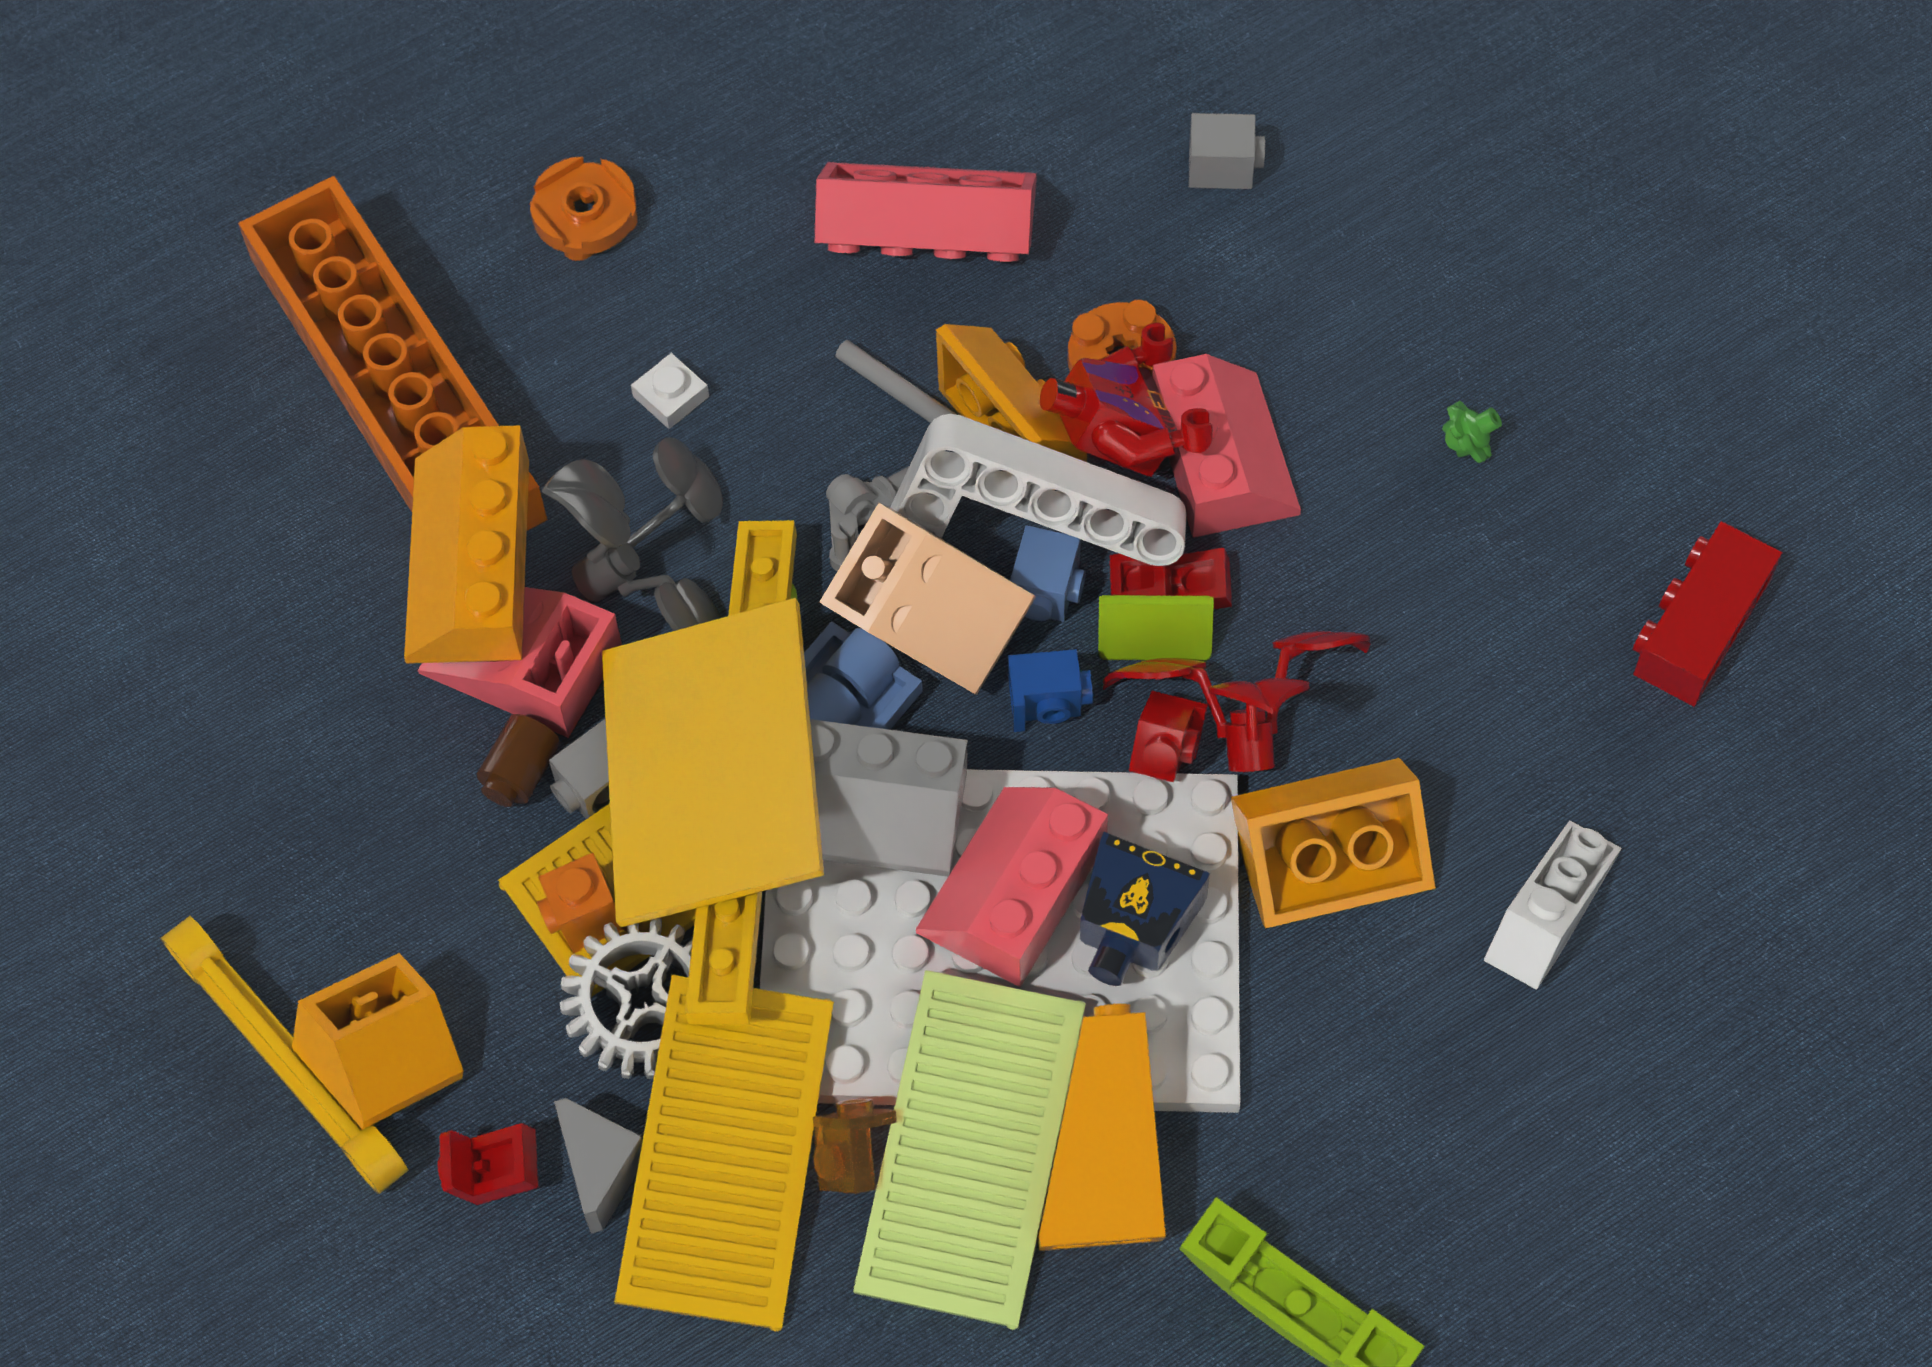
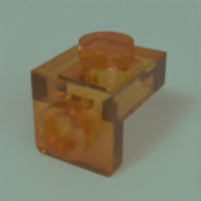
(844, 1145)

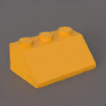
(992, 386)
(1334, 842)

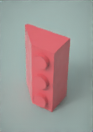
(1243, 471)
(1016, 880)

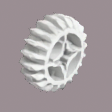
(618, 984)

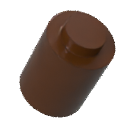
(517, 760)

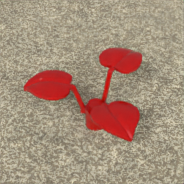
(1250, 731)

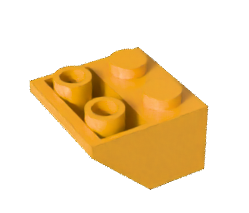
(377, 1040)

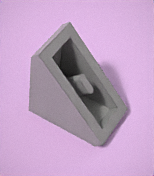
(601, 1159)

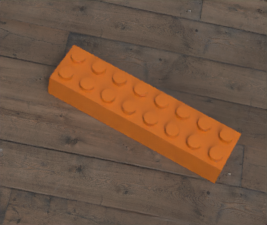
(366, 331)

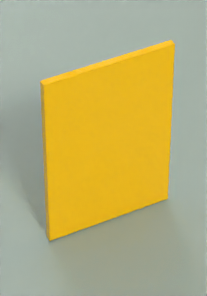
(710, 764)

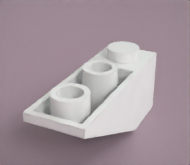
(1551, 904)

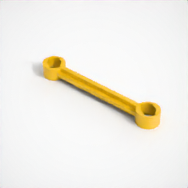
(207, 966)

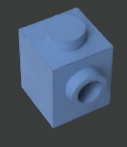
(1049, 570)

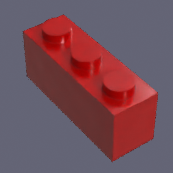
(1704, 612)

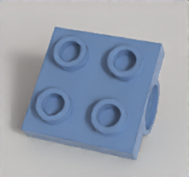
(857, 680)

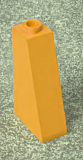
(1107, 1149)

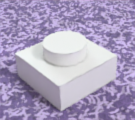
(670, 390)

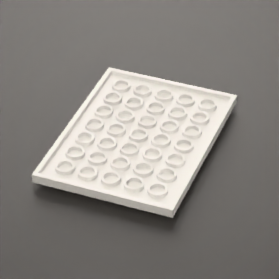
(859, 946)

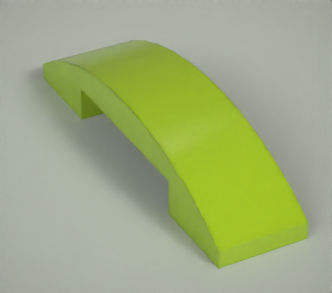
(1291, 1298)

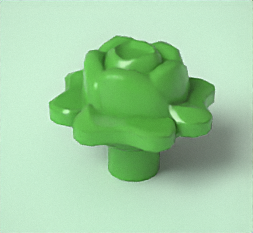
(1470, 432)

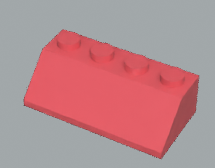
(925, 210)

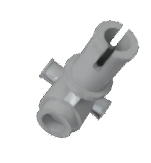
(852, 505)

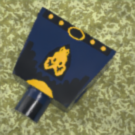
(1137, 907)

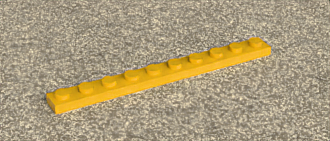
(728, 930)

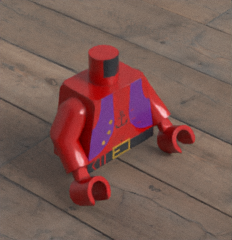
(1118, 411)

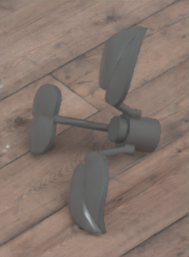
(599, 506)

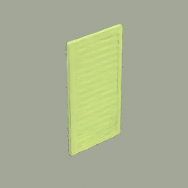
(970, 1149)

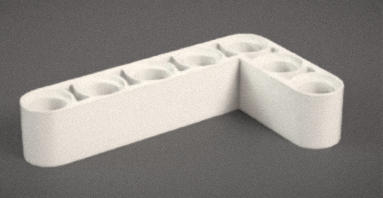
(1029, 492)

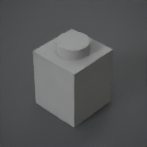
(1224, 151)

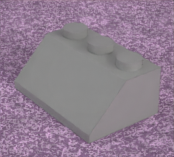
(888, 796)

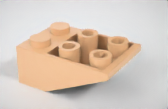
(927, 598)

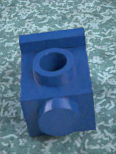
(1047, 687)

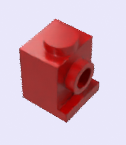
(1167, 735)

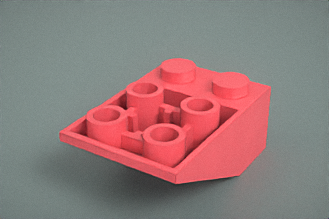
(557, 667)

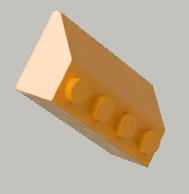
(468, 548)

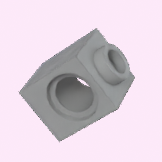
(583, 773)

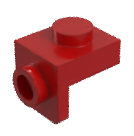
(488, 1164)

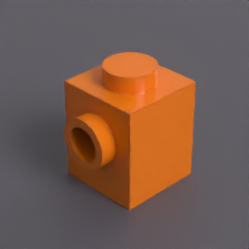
(578, 901)

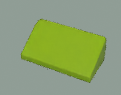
(1155, 627)

